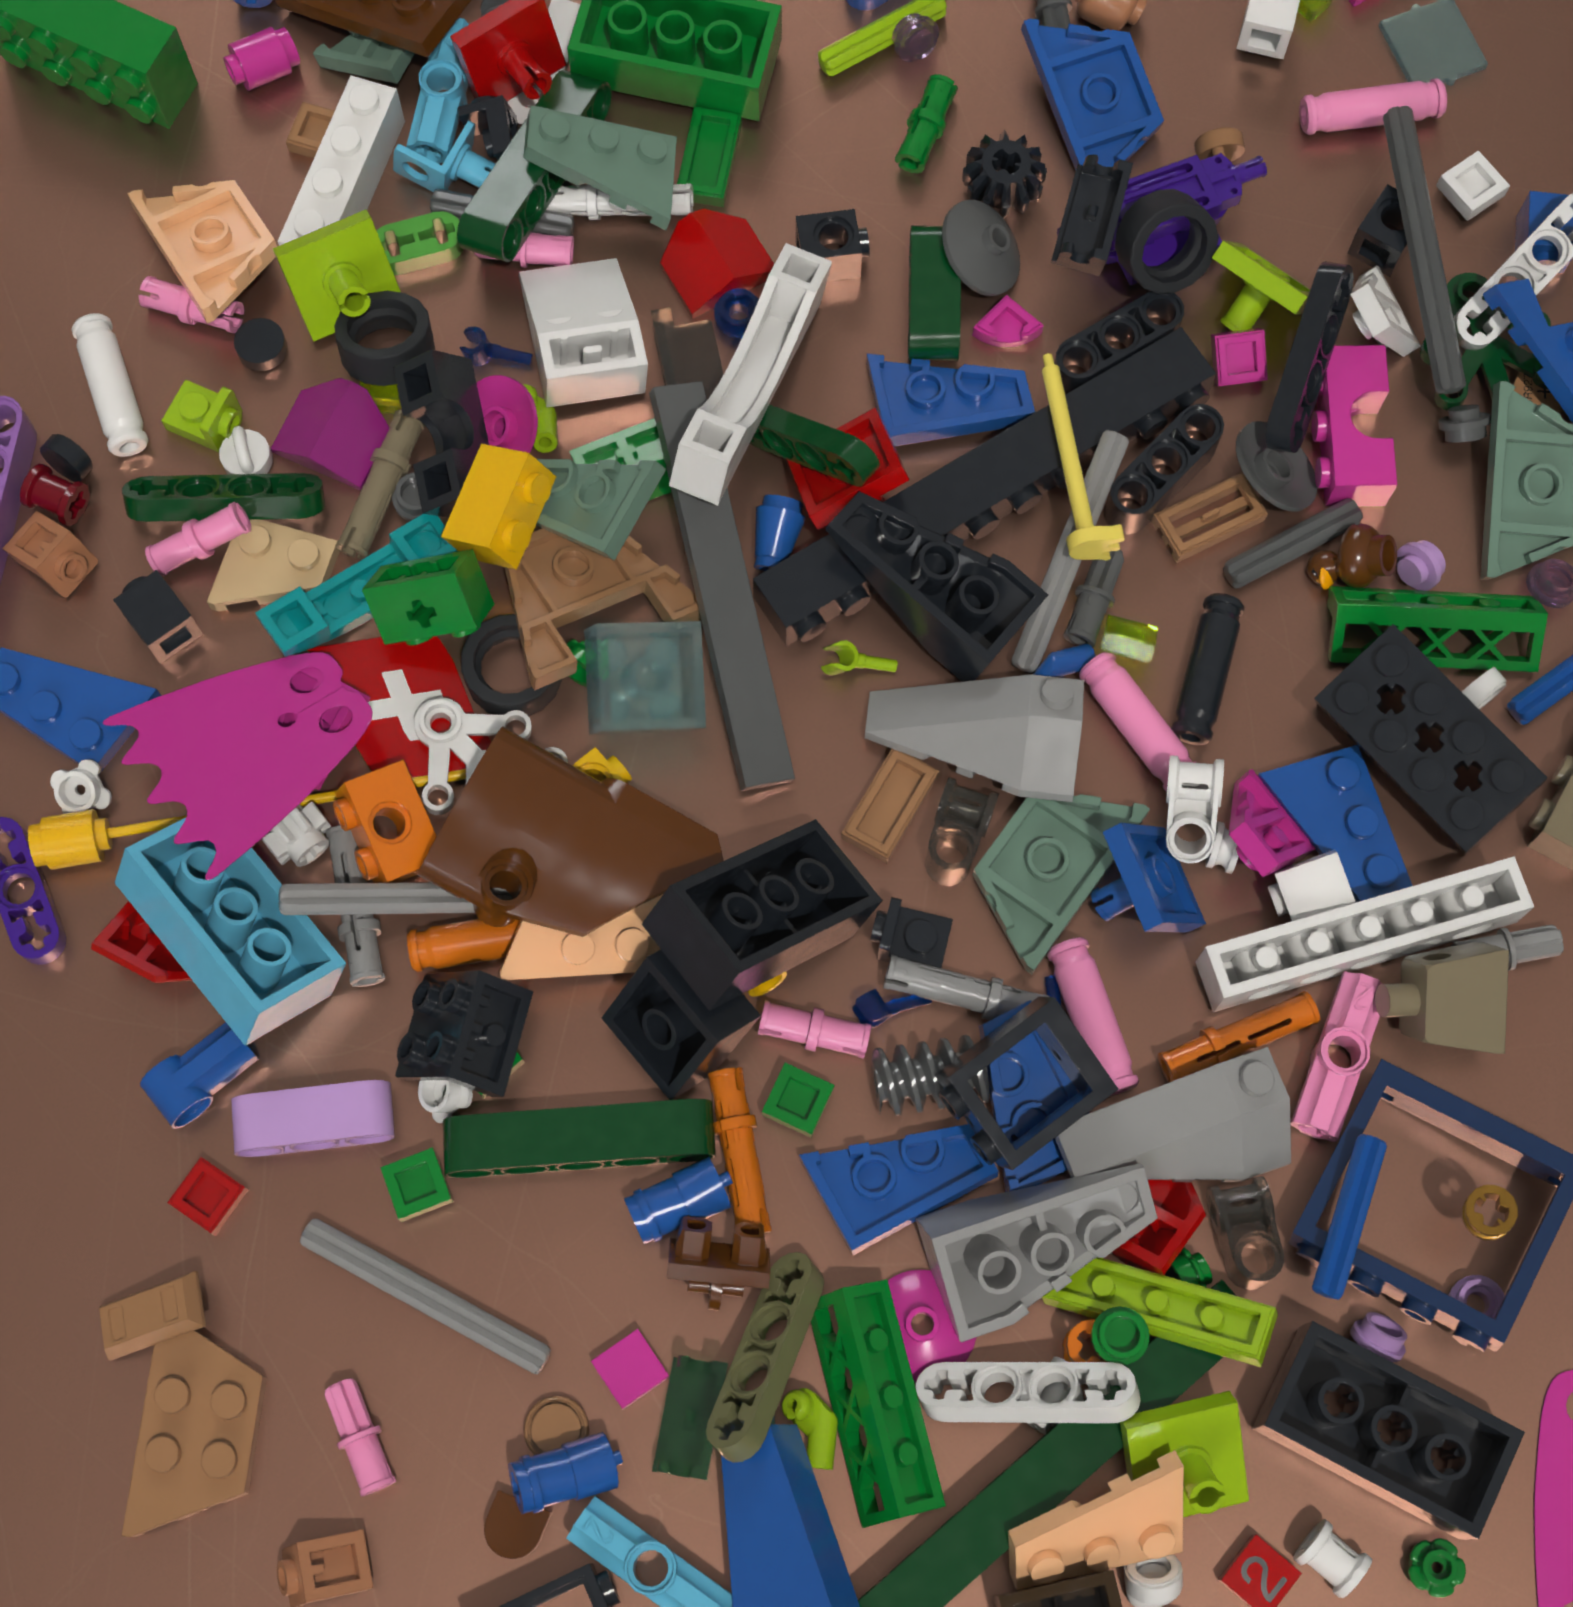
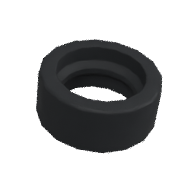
(1144, 218)
(385, 311)
(491, 633)

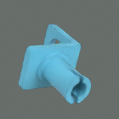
(459, 163)

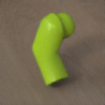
(546, 435)
(816, 1422)

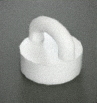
(245, 453)
(1153, 1581)

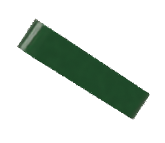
(519, 190)
(578, 1138)

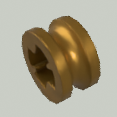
(1504, 1204)

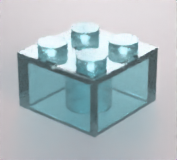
(645, 677)

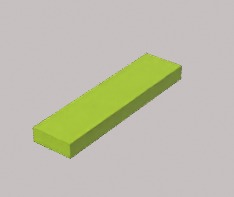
(1172, 1309)

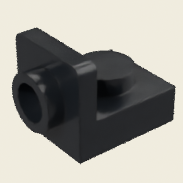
(493, 120)
(911, 934)

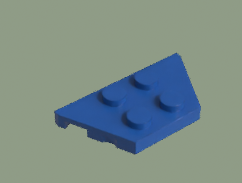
(1094, 90)

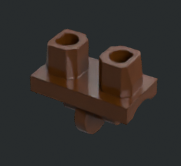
(719, 1266)

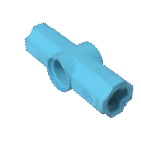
(436, 112)
(620, 1543)

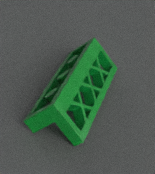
(1445, 611)
(880, 1400)

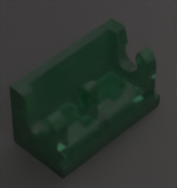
(688, 1405)

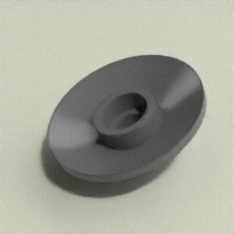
(981, 247)
(1276, 475)

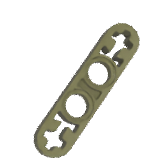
(793, 1297)

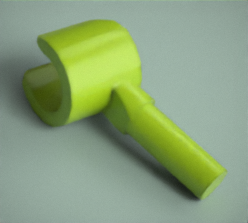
(852, 659)

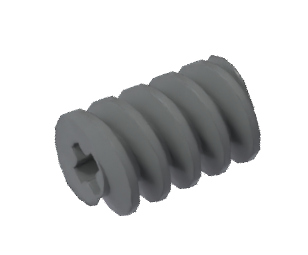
(915, 1077)

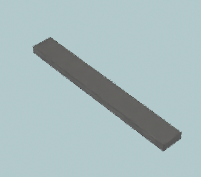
(725, 609)

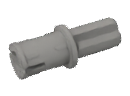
(1525, 944)

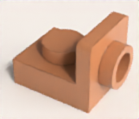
(51, 553)
(324, 1568)

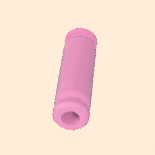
(1367, 105)
(1133, 714)
(1091, 1009)

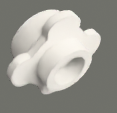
(66, 784)
(443, 1098)

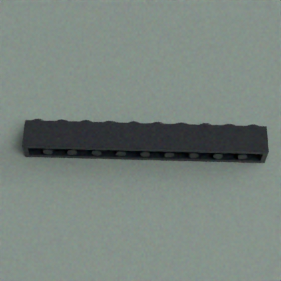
(994, 479)

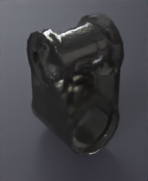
(960, 824)
(1243, 1220)

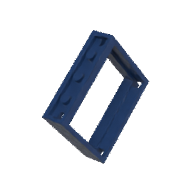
(1481, 1130)

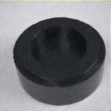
(260, 344)
(66, 457)

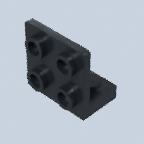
(464, 1031)

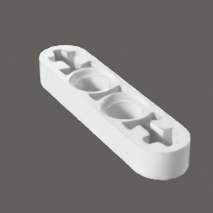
(1522, 266)
(1028, 1382)

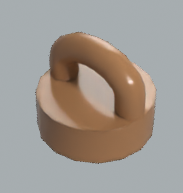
(1221, 140)

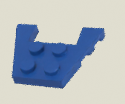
(1548, 343)

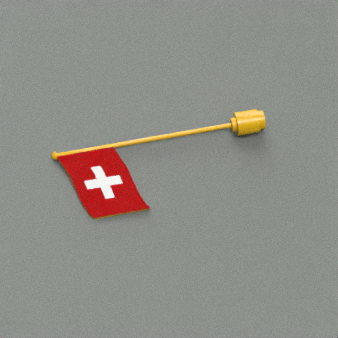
(394, 678)

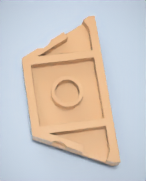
(208, 240)
(610, 949)

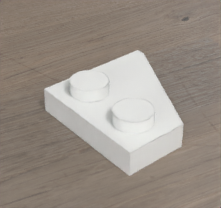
(1381, 314)

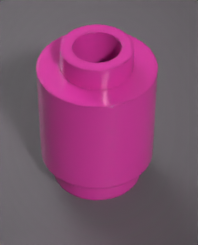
(261, 57)

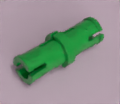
(926, 123)

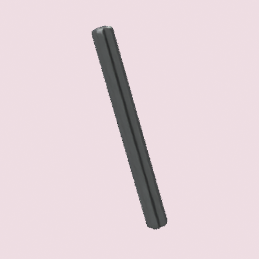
(1424, 250)

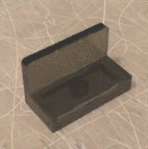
(686, 351)

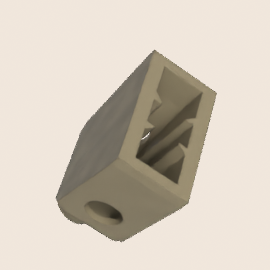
(1451, 997)

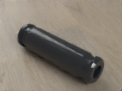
(1208, 669)

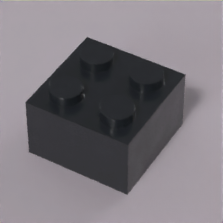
(672, 1028)

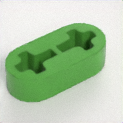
(418, 241)

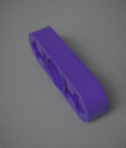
(48, 919)

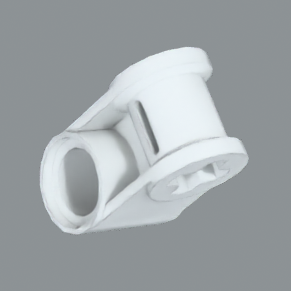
(1193, 798)

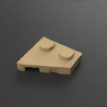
(271, 564)

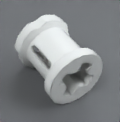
(1333, 1559)

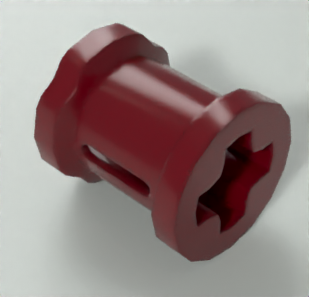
(54, 494)

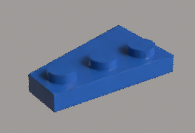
(942, 403)
(68, 705)
(1341, 811)
(1023, 1091)
(892, 1183)

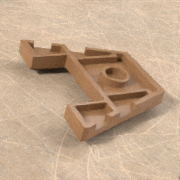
(567, 582)

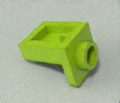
(203, 414)

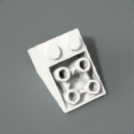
(584, 332)

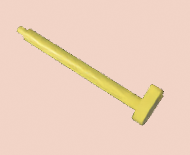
(1087, 541)

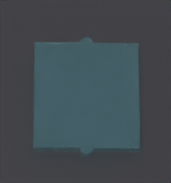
(1433, 43)

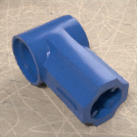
(185, 1083)

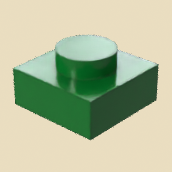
(798, 1100)
(416, 1184)

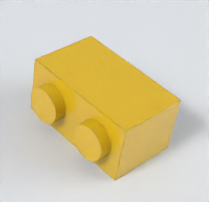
(499, 505)

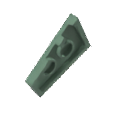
(614, 158)
(598, 501)

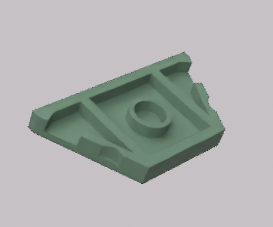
(1526, 484)
(1048, 868)

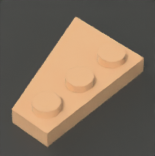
(1120, 1528)

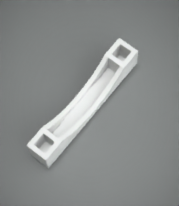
(733, 412)

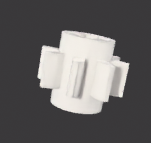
(299, 836)

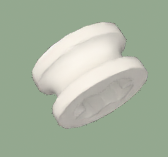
(1224, 850)

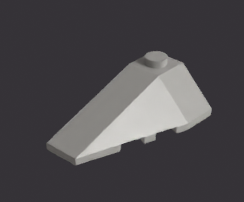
(1001, 728)
(1204, 1126)
(1020, 1244)

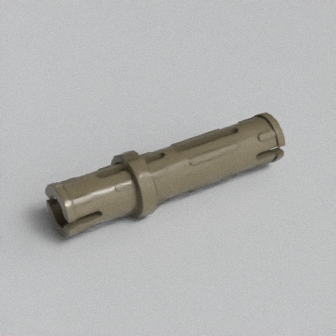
(388, 467)

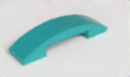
(338, 605)

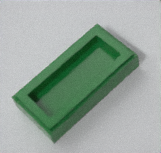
(710, 154)

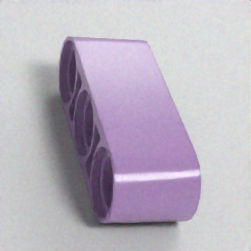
(312, 1118)

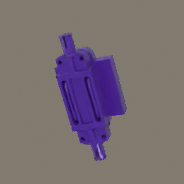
(1211, 182)

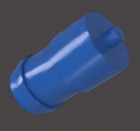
(689, 1192)
(566, 1473)

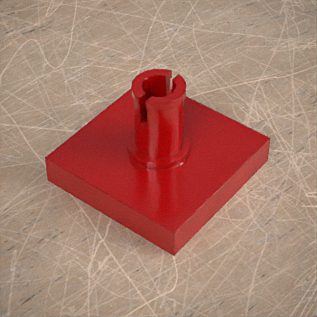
(510, 50)
(827, 496)

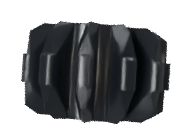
(1004, 173)

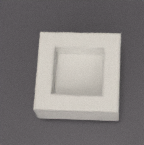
(1472, 185)

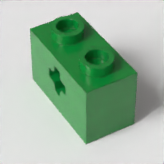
(429, 598)

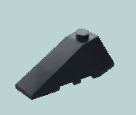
(944, 592)

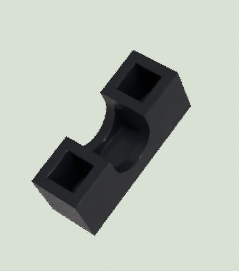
(445, 397)

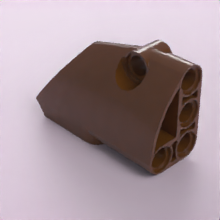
(560, 842)

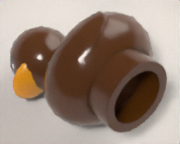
(1360, 559)

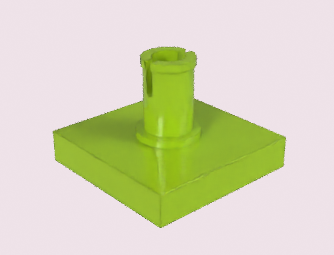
(335, 271)
(1263, 284)
(1207, 1442)

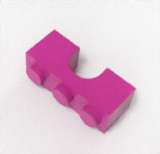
(1349, 460)

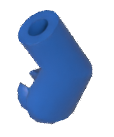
(1066, 661)

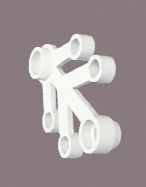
(459, 742)

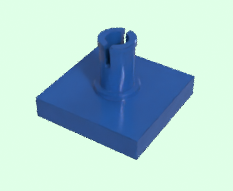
(1148, 881)

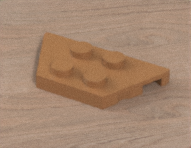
(193, 1433)

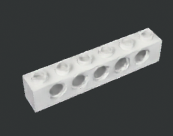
(1363, 934)

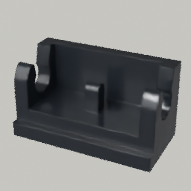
(1091, 215)

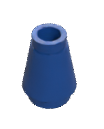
(776, 530)

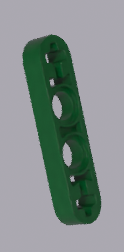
(815, 446)
(203, 495)

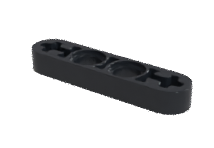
(1309, 357)

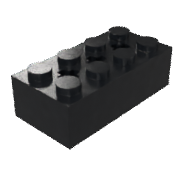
(1466, 739)
(761, 913)
(1421, 1414)

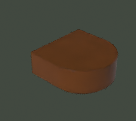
(513, 1533)

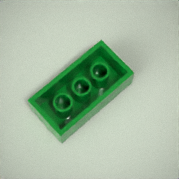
(681, 50)
(103, 51)

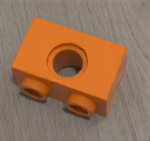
(392, 795)

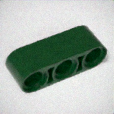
(933, 298)

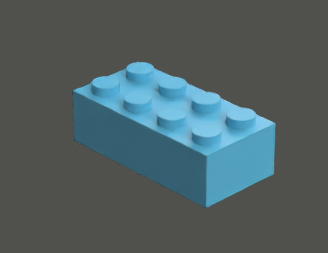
(229, 931)

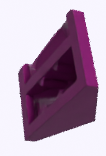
(333, 431)

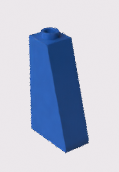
(781, 1530)

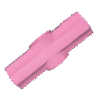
(1327, 1086)

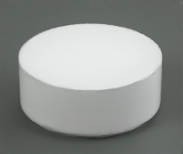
(1485, 687)

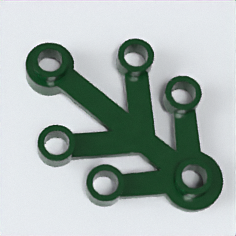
(1490, 357)

